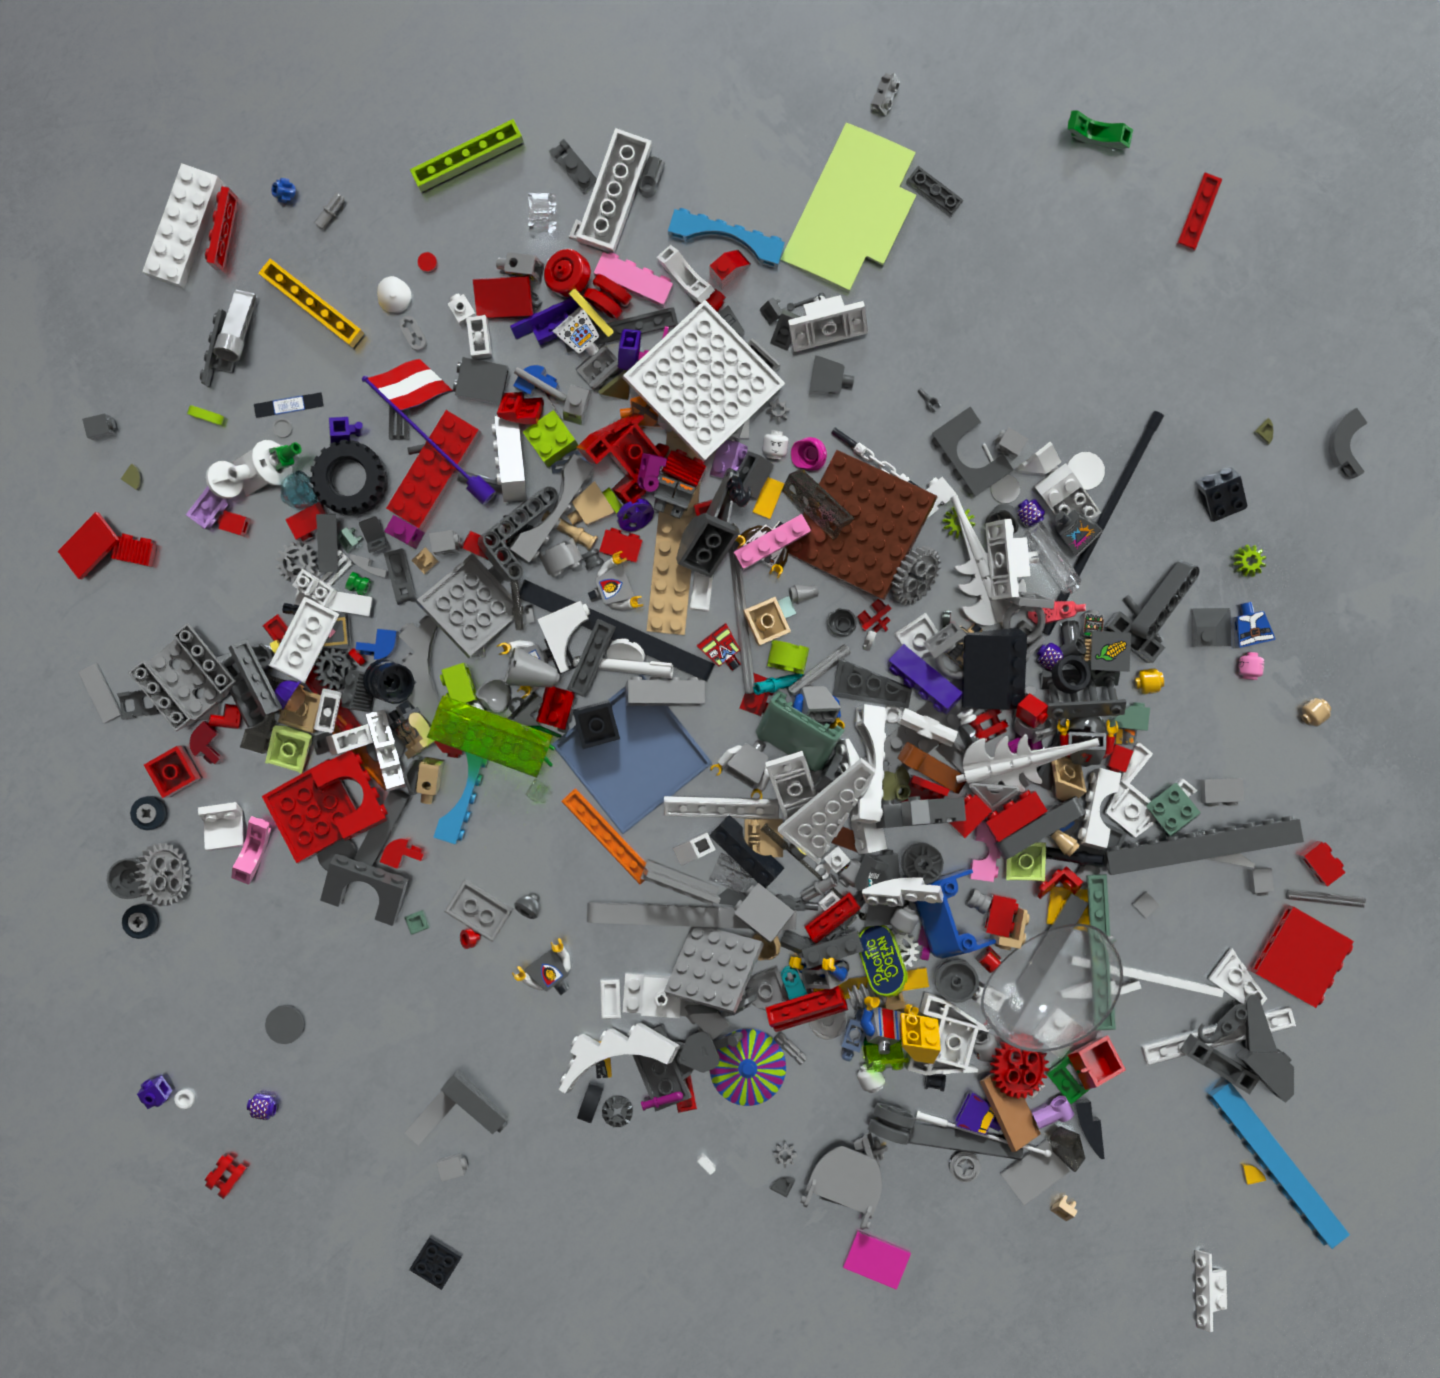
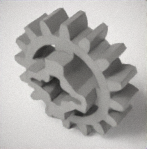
(301, 556)

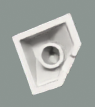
(1041, 462)

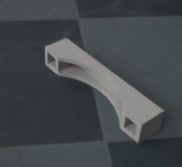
(572, 476)

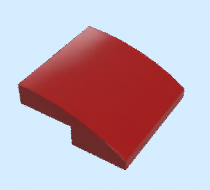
(520, 409)

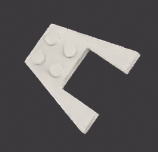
(1128, 804)

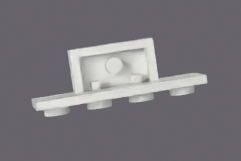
(1210, 1290)

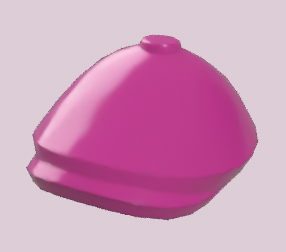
(808, 454)

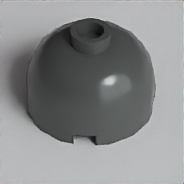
(1088, 724)

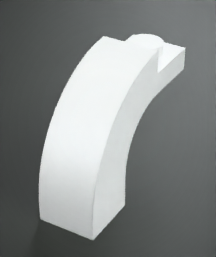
(684, 275)

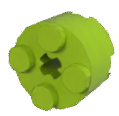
(788, 657)

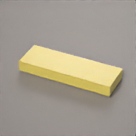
(591, 312)

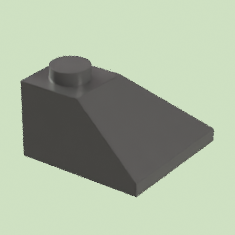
(1211, 627)

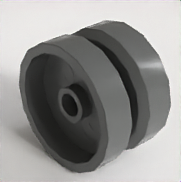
(966, 985)
(891, 1123)

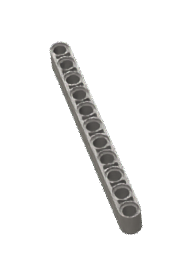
(668, 915)

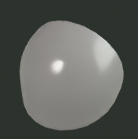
(494, 695)

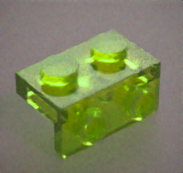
(880, 1062)

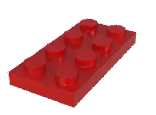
(221, 230)

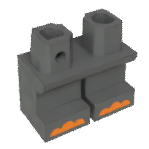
(665, 493)

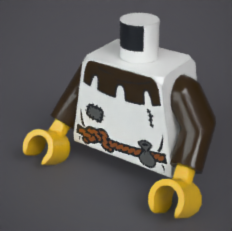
(776, 560)

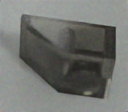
(1068, 1147)

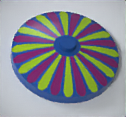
(751, 1069)

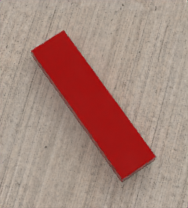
(1199, 211)

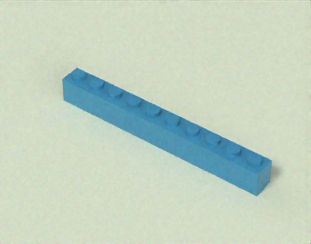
(1278, 1163)

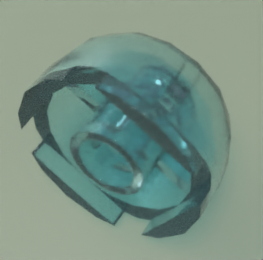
(297, 491)

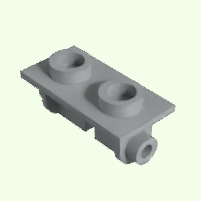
(889, 85)

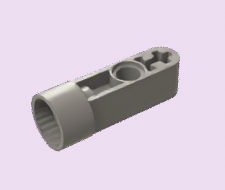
(230, 340)

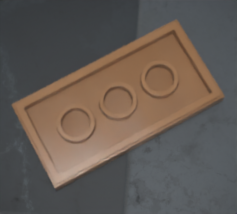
(1012, 1115)

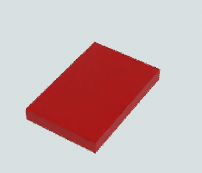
(503, 296)
(88, 545)

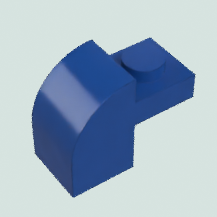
(538, 372)
(383, 648)

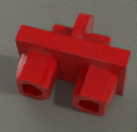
(881, 609)

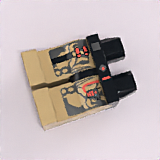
(410, 728)

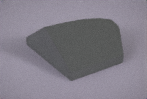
(411, 775)

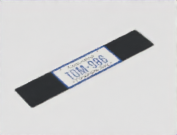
(288, 405)

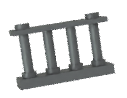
(252, 689)
(1084, 708)

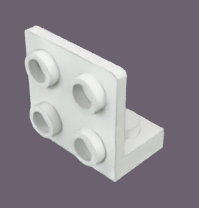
(222, 826)

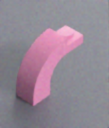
(252, 851)

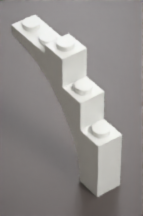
(589, 1052)

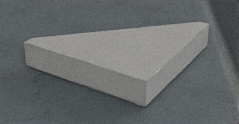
(994, 794)

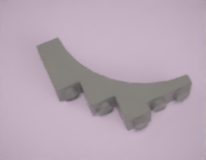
(420, 641)

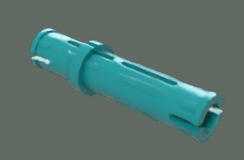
(773, 684)

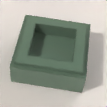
(416, 922)

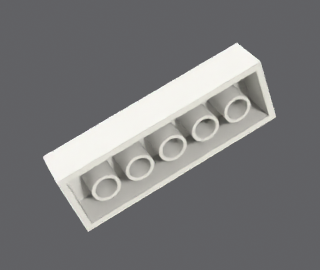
(614, 191)
(182, 226)

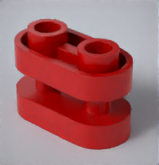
(998, 727)
(224, 1164)

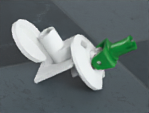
(260, 466)

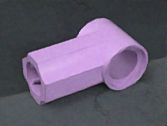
(1058, 1111)

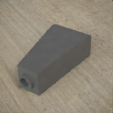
(880, 913)
(474, 1102)

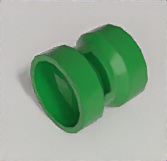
(357, 583)

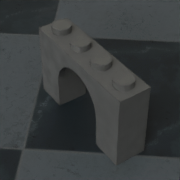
(976, 479)
(387, 885)

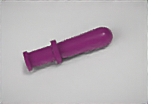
(656, 1102)

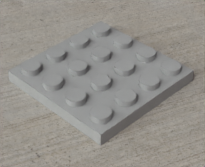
(468, 605)
(714, 968)

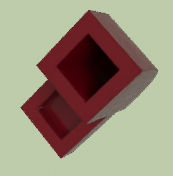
(201, 743)

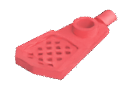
(1057, 612)

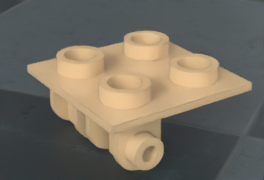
(759, 840)

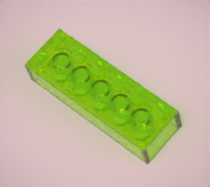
(489, 736)

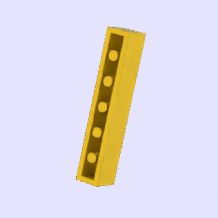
(311, 303)

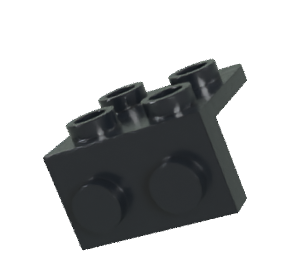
(1223, 493)

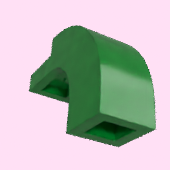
(1099, 133)

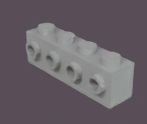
(665, 692)

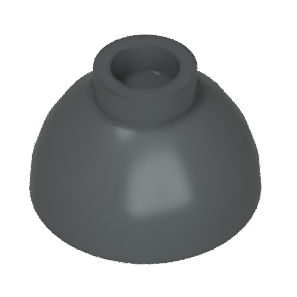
(528, 906)

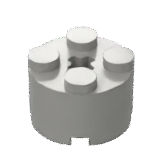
(561, 557)

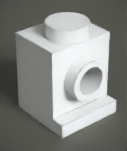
(467, 311)

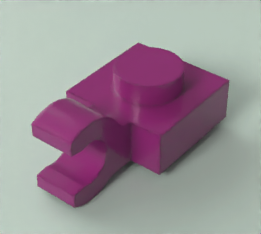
(922, 940)

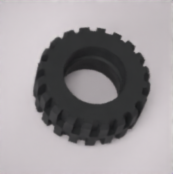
(325, 466)

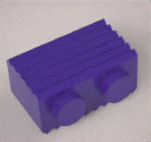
(629, 348)

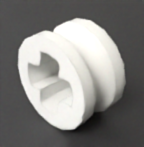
(966, 716)

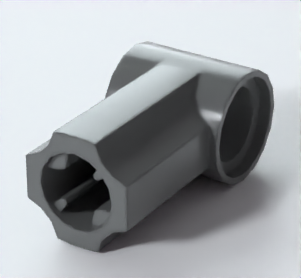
(651, 175)
(1071, 637)
(795, 943)

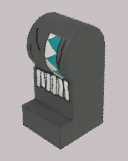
(869, 871)

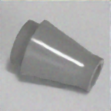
(801, 593)

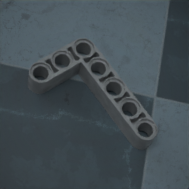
(512, 526)

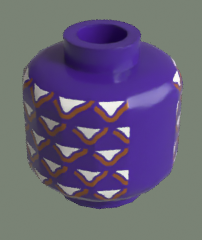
(1030, 512)
(1049, 655)
(262, 1106)

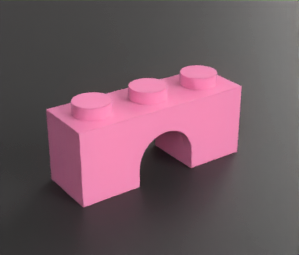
(985, 868)

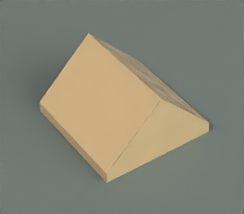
(766, 621)

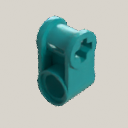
(794, 987)

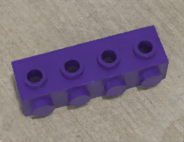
(924, 679)

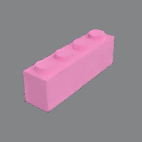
(635, 280)
(772, 542)

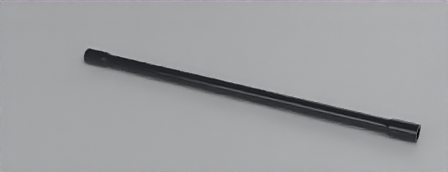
(1151, 428)

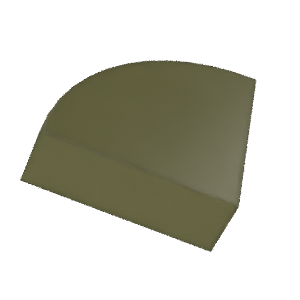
(1265, 431)
(132, 477)

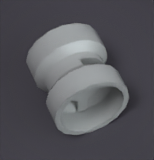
(979, 901)

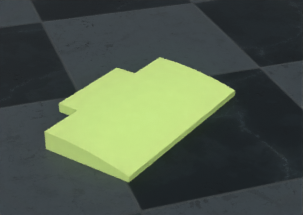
(852, 209)

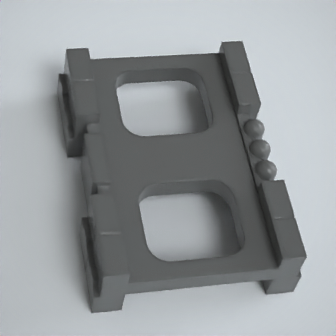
(139, 709)

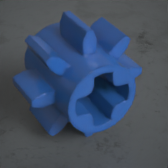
(283, 190)

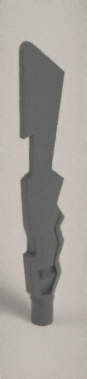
(731, 897)

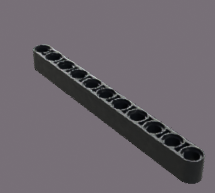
(651, 646)

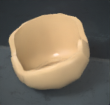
(768, 951)

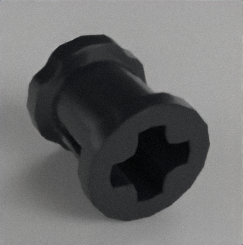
(935, 1082)

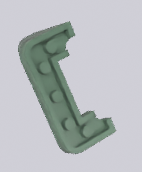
(797, 732)

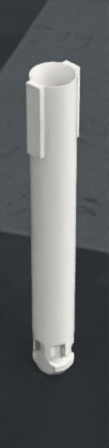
(655, 669)

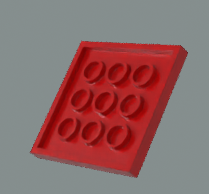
(308, 814)

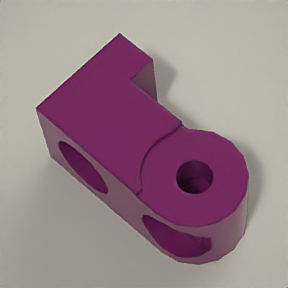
(649, 471)

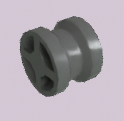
(592, 559)

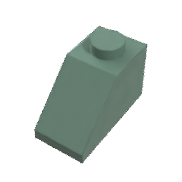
(1135, 717)

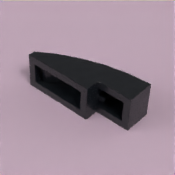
(1089, 1126)

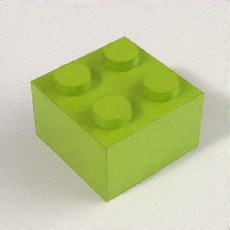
(550, 438)
(459, 683)

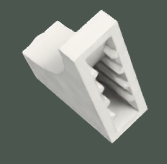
(559, 628)

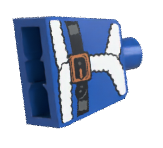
(1251, 627)

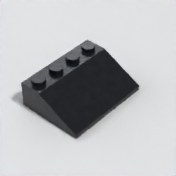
(994, 669)

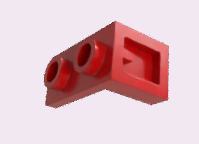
(1066, 877)

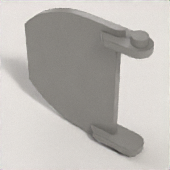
(848, 1180)

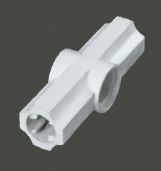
(927, 727)

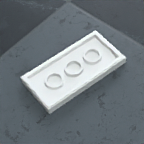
(304, 639)

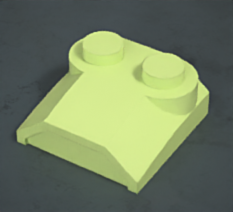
(288, 748)
(1028, 864)

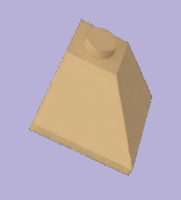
(1068, 779)

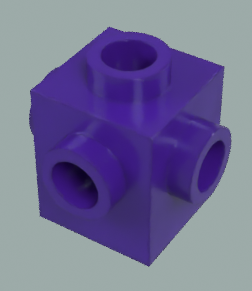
(154, 1092)

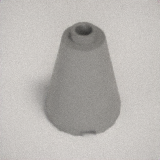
(529, 671)

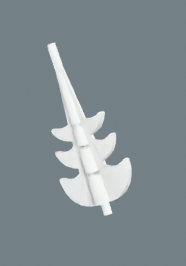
(985, 610)
(1007, 766)

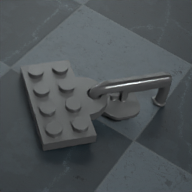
(696, 1053)

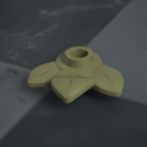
(893, 782)

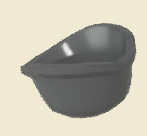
(1004, 511)

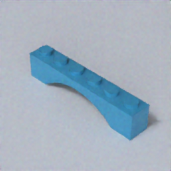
(687, 226)
(450, 826)

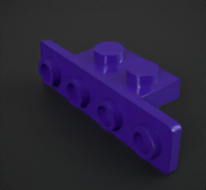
(545, 321)

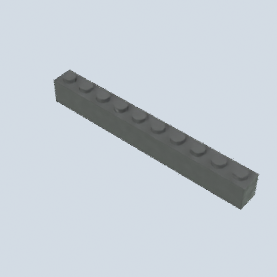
(1203, 846)

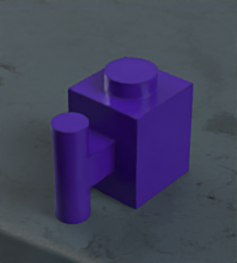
(341, 430)

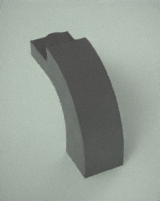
(1340, 442)

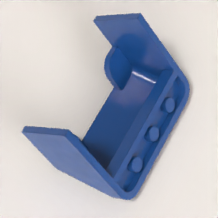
(940, 925)

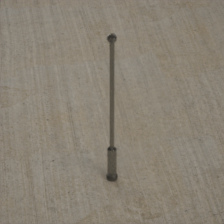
(784, 845)

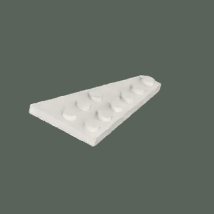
(824, 815)

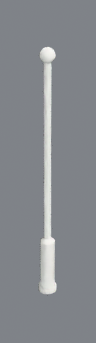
(944, 1123)

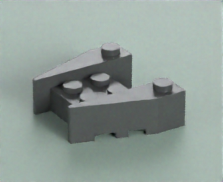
(921, 812)

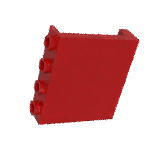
(1303, 956)

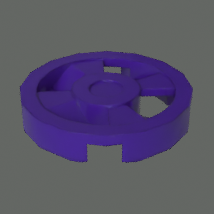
(638, 513)

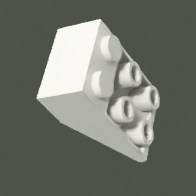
(1065, 493)

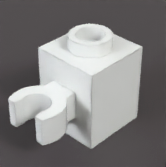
(835, 860)

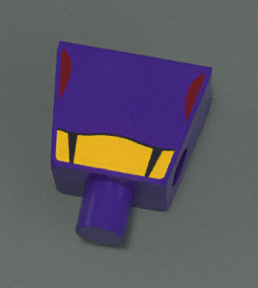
(976, 1115)

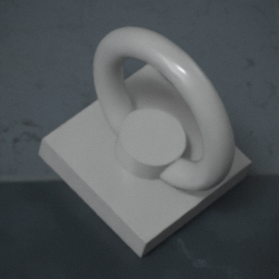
(1029, 602)
(944, 642)

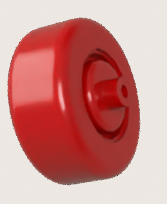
(566, 272)

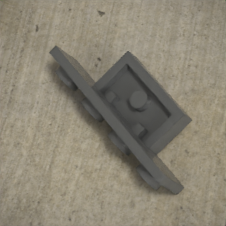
(210, 358)

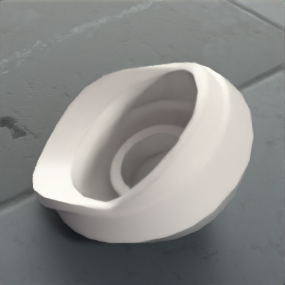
(393, 294)

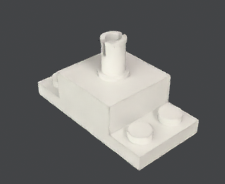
(827, 322)
(1007, 559)
(791, 782)
(646, 996)

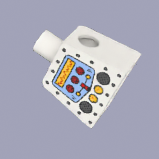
(578, 332)

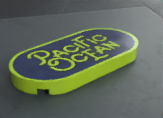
(883, 961)

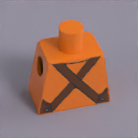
(639, 406)

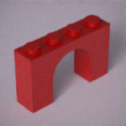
(348, 768)

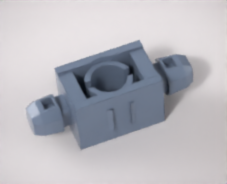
(847, 1053)

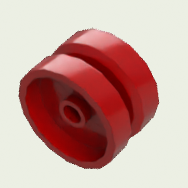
(607, 296)

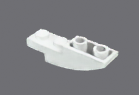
(897, 890)

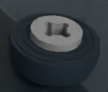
(154, 815)
(144, 917)

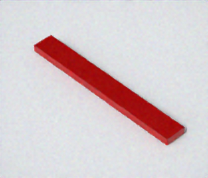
(276, 629)

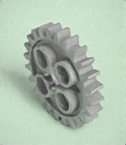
(909, 587)
(162, 874)

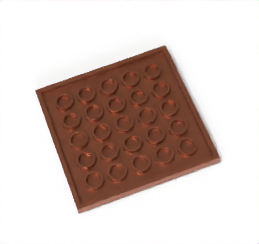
(883, 530)

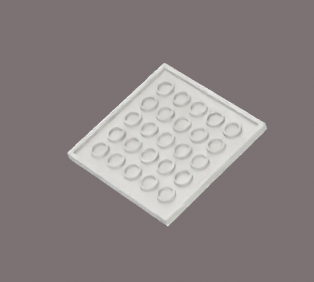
(703, 380)

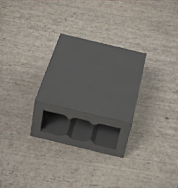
(481, 381)

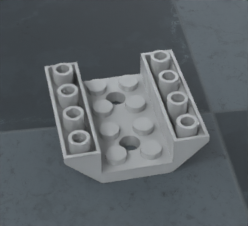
(175, 689)

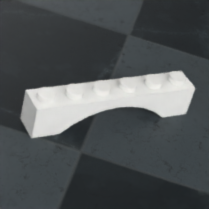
(871, 726)

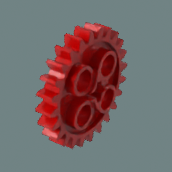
(1004, 1065)

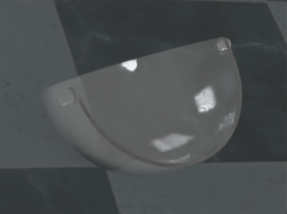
(1054, 988)

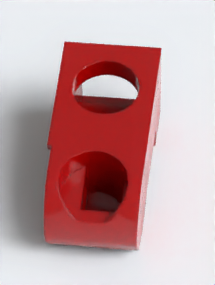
(988, 959)

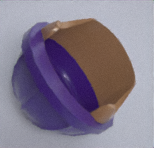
(290, 695)

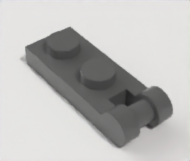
(573, 166)
(400, 575)

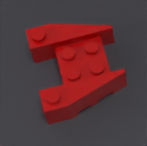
(625, 445)

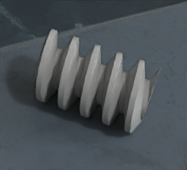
(858, 996)

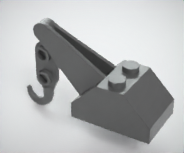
(1260, 1052)

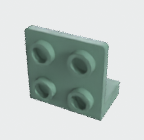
(1173, 810)

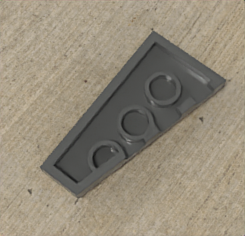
(864, 685)

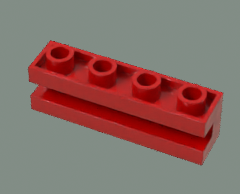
(806, 1008)

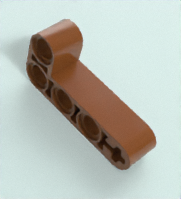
(931, 767)

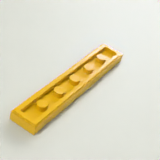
(916, 979)

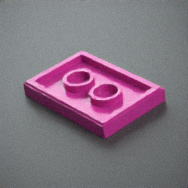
(876, 1260)

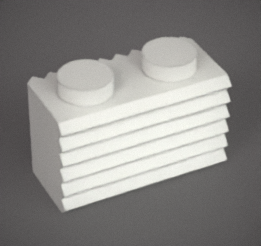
(327, 710)

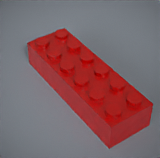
(431, 472)

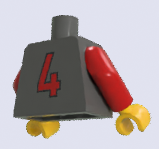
(1092, 755)

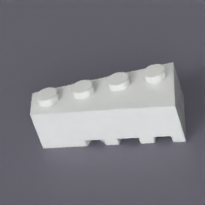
(509, 460)

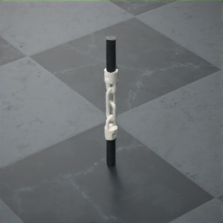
(861, 449)

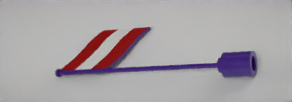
(410, 387)

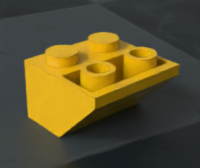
(920, 1037)

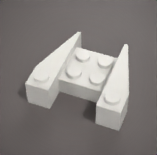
(956, 1035)

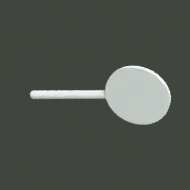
(1007, 488)

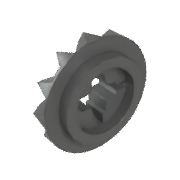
(626, 1112)

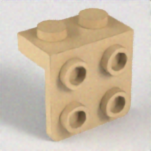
(1018, 936)

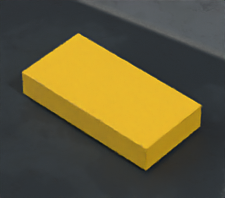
(768, 498)

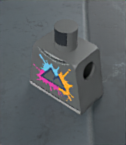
(1077, 530)

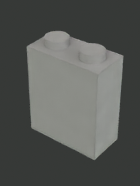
(763, 912)

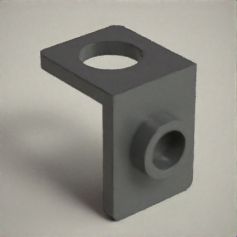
(373, 534)

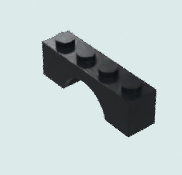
(760, 867)

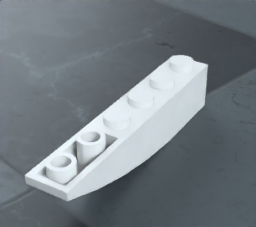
(867, 837)

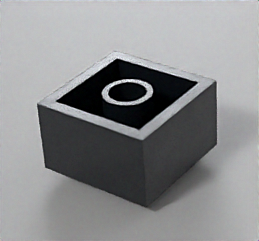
(596, 724)

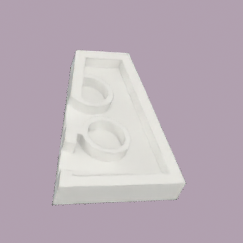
(1235, 979)

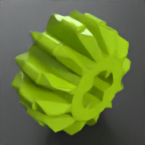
(955, 528)
(1257, 560)

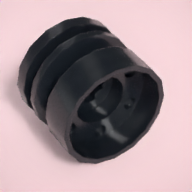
(388, 681)

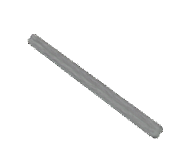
(742, 623)

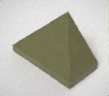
(616, 389)

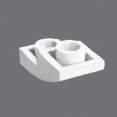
(314, 587)

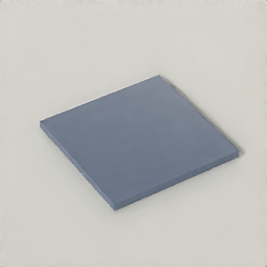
(641, 767)

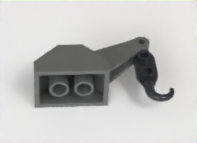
(711, 534)

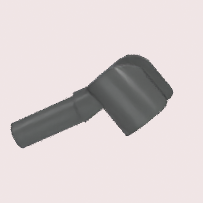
(930, 401)

